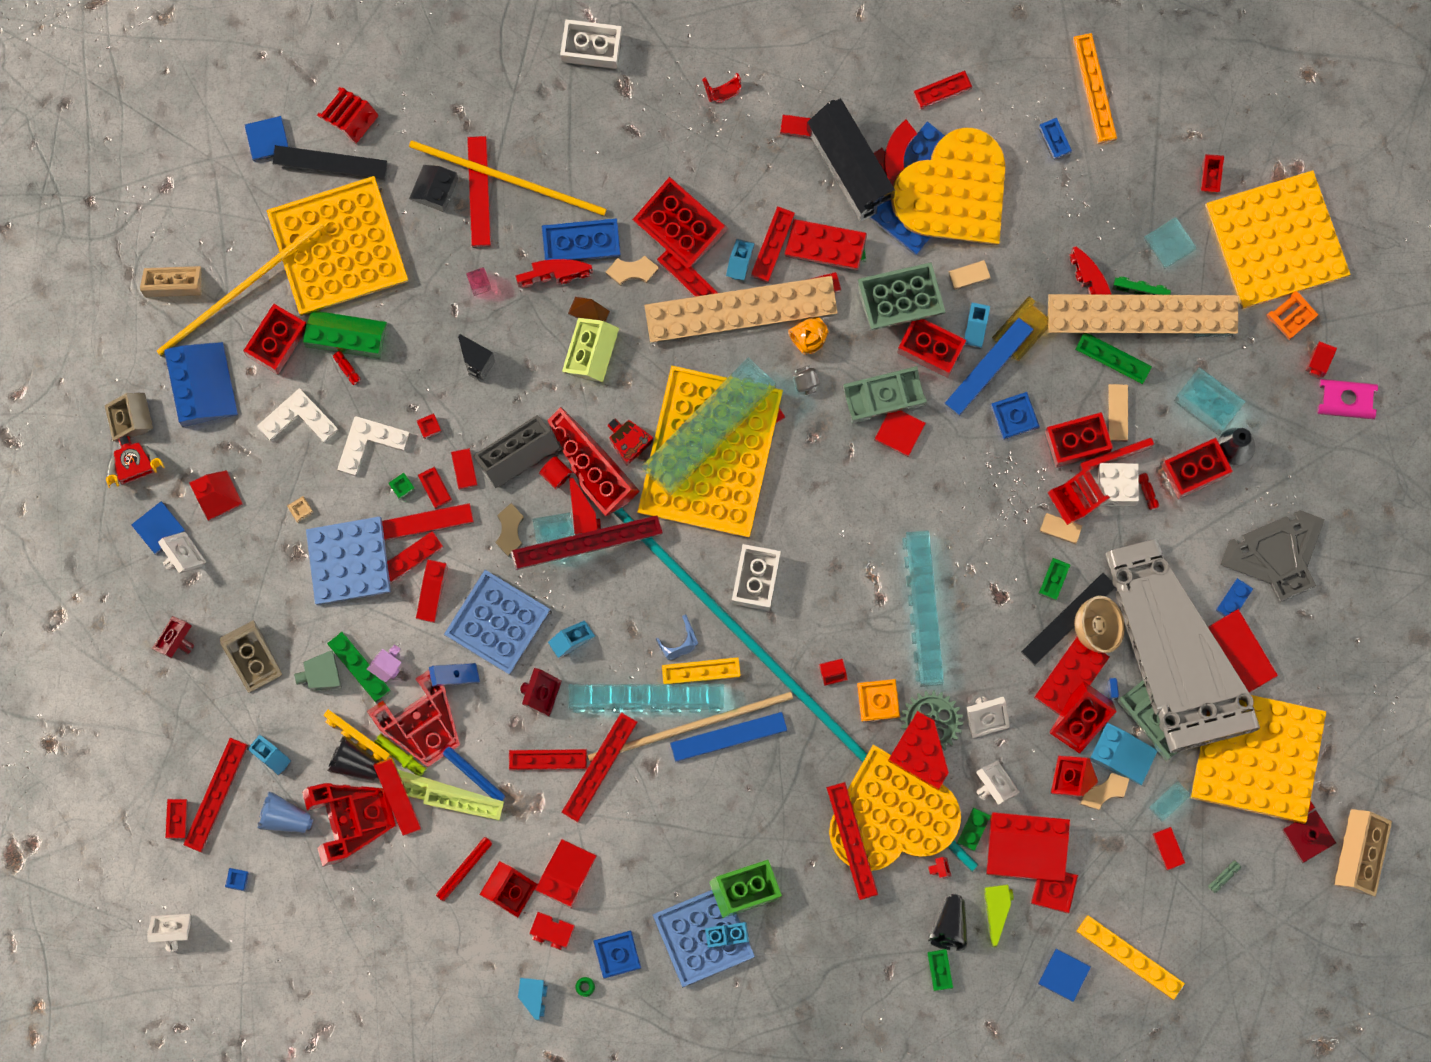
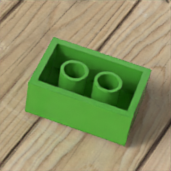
(745, 888)

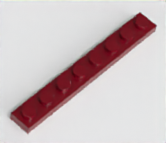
(586, 542)

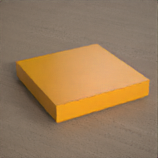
(878, 700)

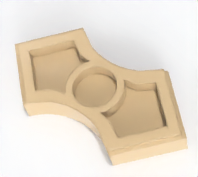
(623, 271)
(1113, 787)

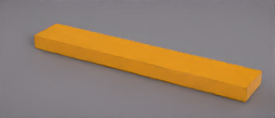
(1095, 88)

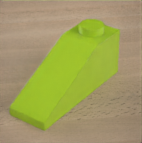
(998, 903)

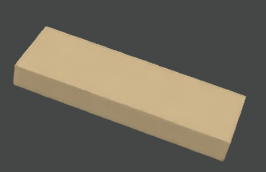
(1118, 412)

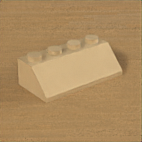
(1363, 852)

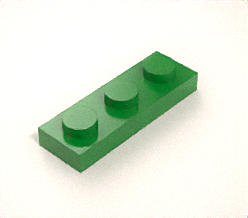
(1138, 288)

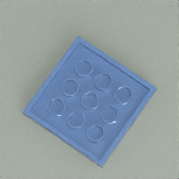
(348, 560)
(497, 622)
(686, 941)

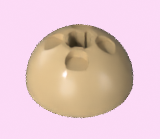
(1099, 624)

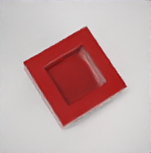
(429, 426)

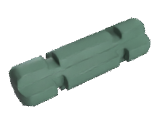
(1224, 876)

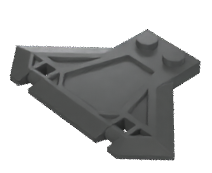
(1278, 554)

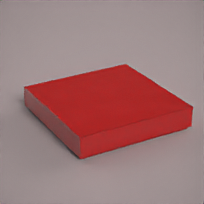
(900, 432)
(1055, 894)

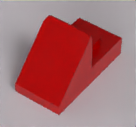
(1212, 172)

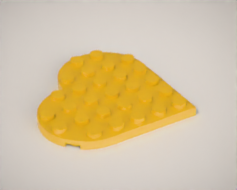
(955, 191)
(897, 813)

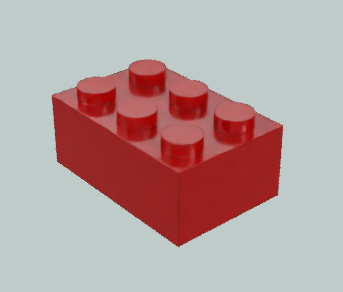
(275, 339)
(931, 346)
(1078, 439)
(1197, 468)

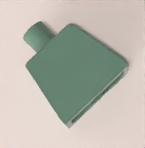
(320, 673)

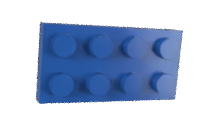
(581, 240)

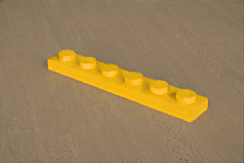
(1130, 957)

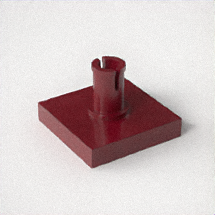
(173, 638)
(540, 692)
(1309, 838)

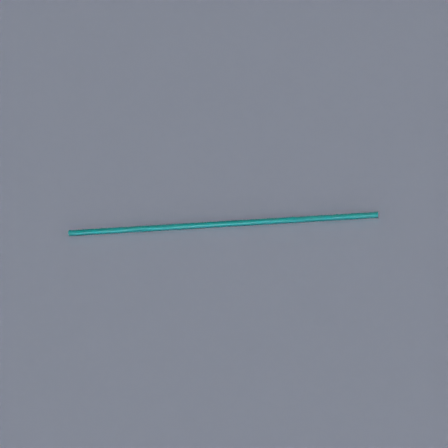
(767, 660)

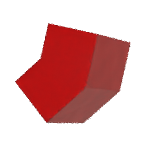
(833, 672)

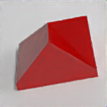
(1073, 776)

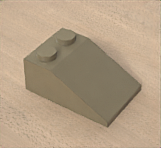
(250, 656)

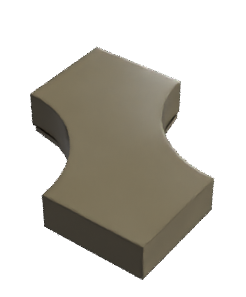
(510, 521)

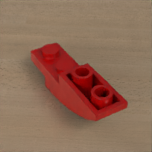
(561, 269)
(1088, 273)

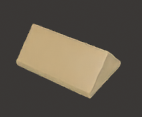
(171, 281)

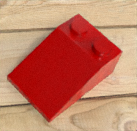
(1083, 717)
(565, 873)

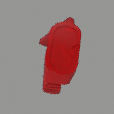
(725, 91)

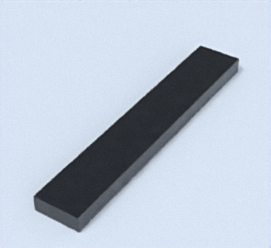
(329, 162)
(1065, 621)

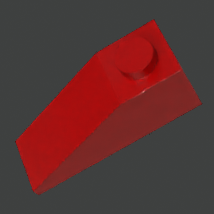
(583, 513)
(431, 590)

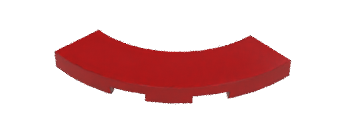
(896, 149)

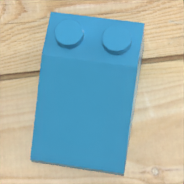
(1123, 754)

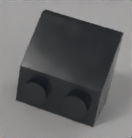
(434, 187)
(476, 358)

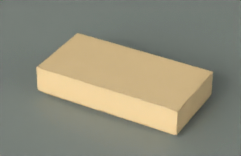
(969, 275)
(1058, 528)

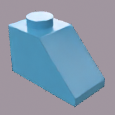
(740, 259)
(571, 638)
(269, 754)

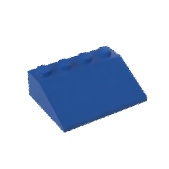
(200, 383)

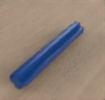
(473, 774)

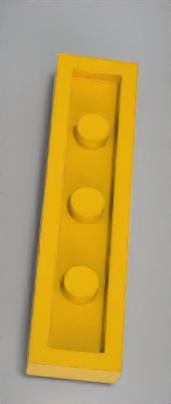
(701, 671)
(350, 732)

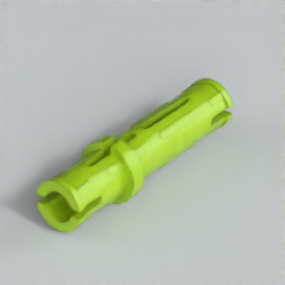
(401, 756)

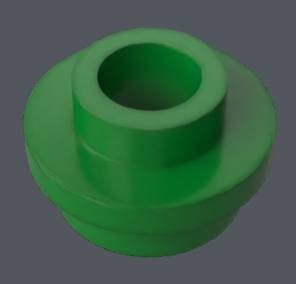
(580, 982)

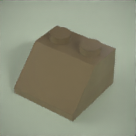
(128, 416)

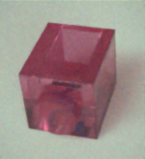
(478, 281)

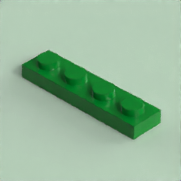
(1113, 358)
(358, 667)

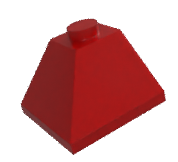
(216, 494)

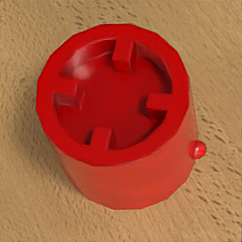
(555, 472)

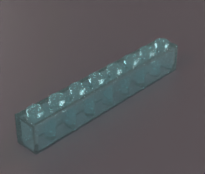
(923, 609)
(646, 697)

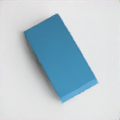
(727, 935)

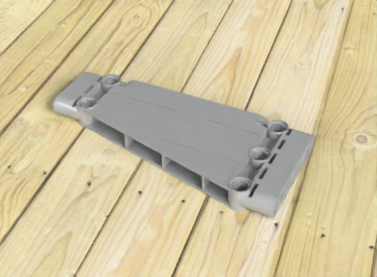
(1178, 653)

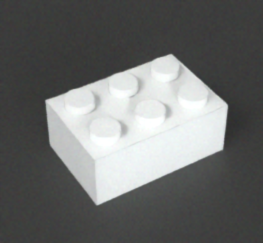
(591, 44)
(756, 577)

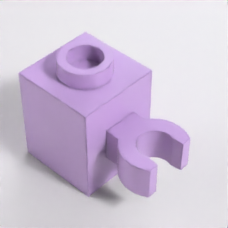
(385, 664)

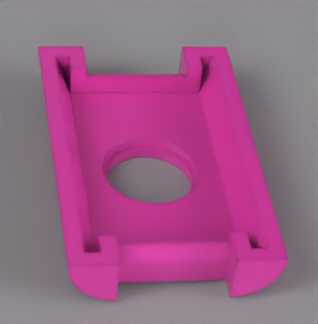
(1335, 406)

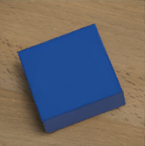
(1113, 689)
(237, 879)

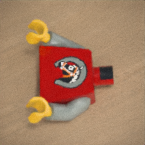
(131, 462)

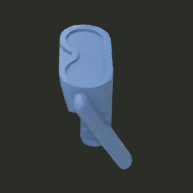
(686, 648)

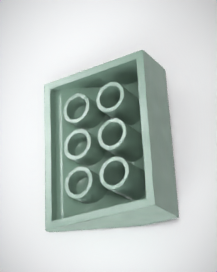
(900, 296)

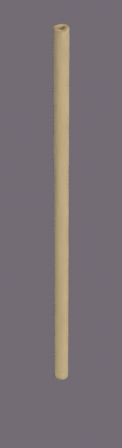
(703, 722)

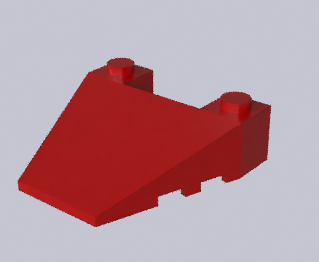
(423, 726)
(355, 817)

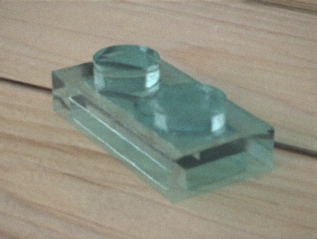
(1169, 801)

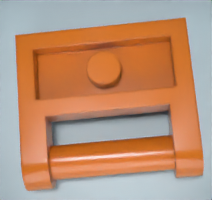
(1297, 319)

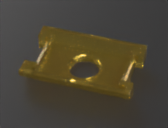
(1033, 318)

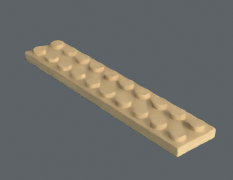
(740, 309)
(1142, 313)

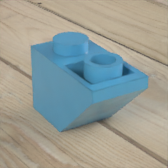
(976, 324)
(531, 995)

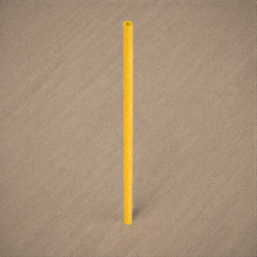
(508, 178)
(240, 288)

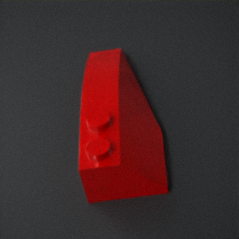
(594, 468)

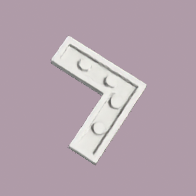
(297, 405)
(364, 431)

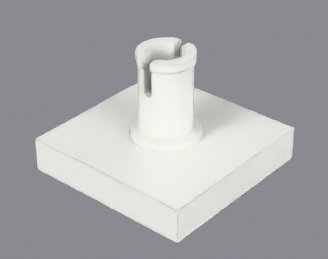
(181, 553)
(987, 716)
(996, 783)
(169, 929)

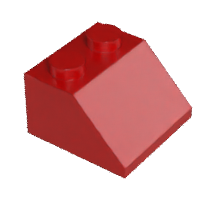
(508, 889)

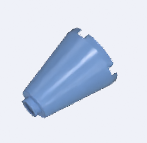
(282, 815)

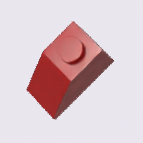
(1321, 359)

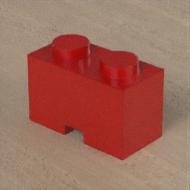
(555, 933)

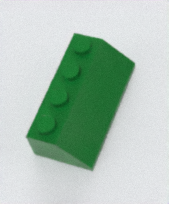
(345, 334)

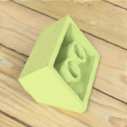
(590, 349)

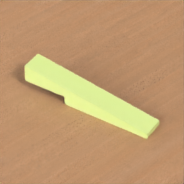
(450, 797)

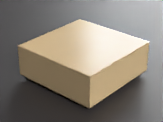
(300, 509)

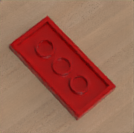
(1243, 650)

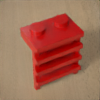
(354, 120)
(1070, 500)

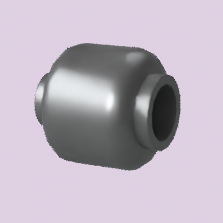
(806, 379)

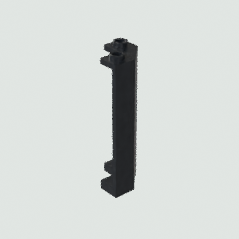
(850, 159)

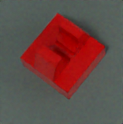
(941, 868)

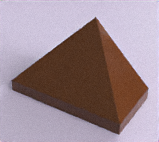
(588, 309)

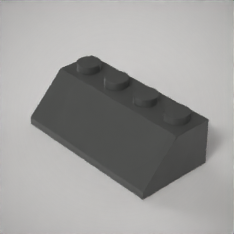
(516, 451)

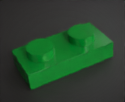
(1054, 579)
(973, 829)
(940, 970)

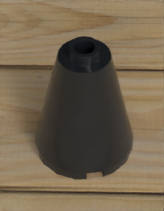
(1237, 445)
(352, 761)
(950, 925)

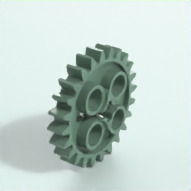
(937, 704)

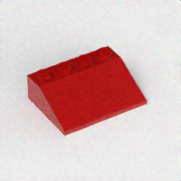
(680, 223)
(1028, 847)

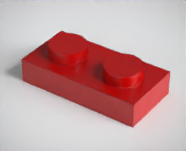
(176, 819)

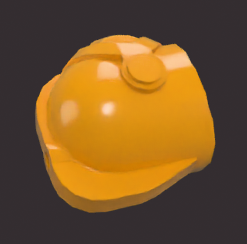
(809, 335)

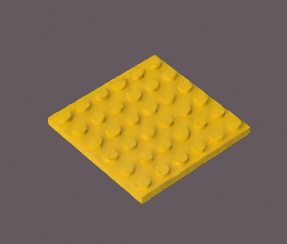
(1277, 239)
(346, 257)
(1265, 769)

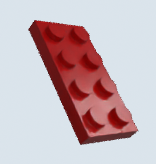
(825, 244)
(1075, 666)

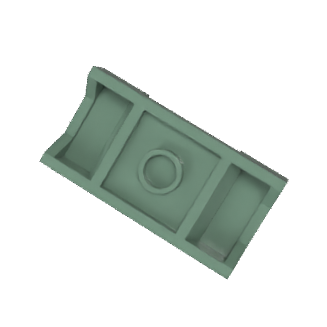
(884, 394)
(1138, 706)

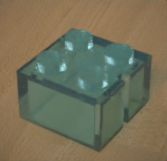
(553, 527)

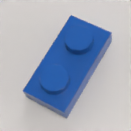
(1055, 138)
(1234, 598)

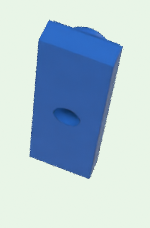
(454, 674)

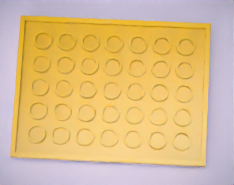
(728, 483)

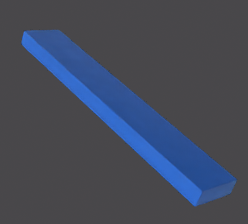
(989, 366)
(728, 737)

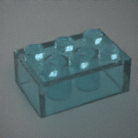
(1209, 401)

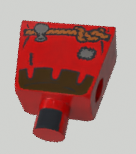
(628, 440)

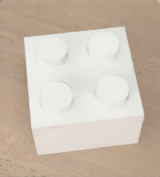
(1119, 483)

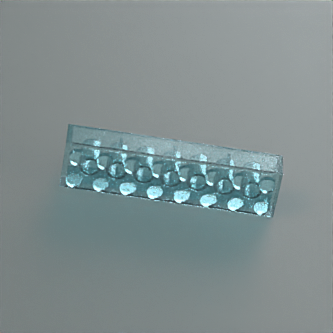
(709, 426)

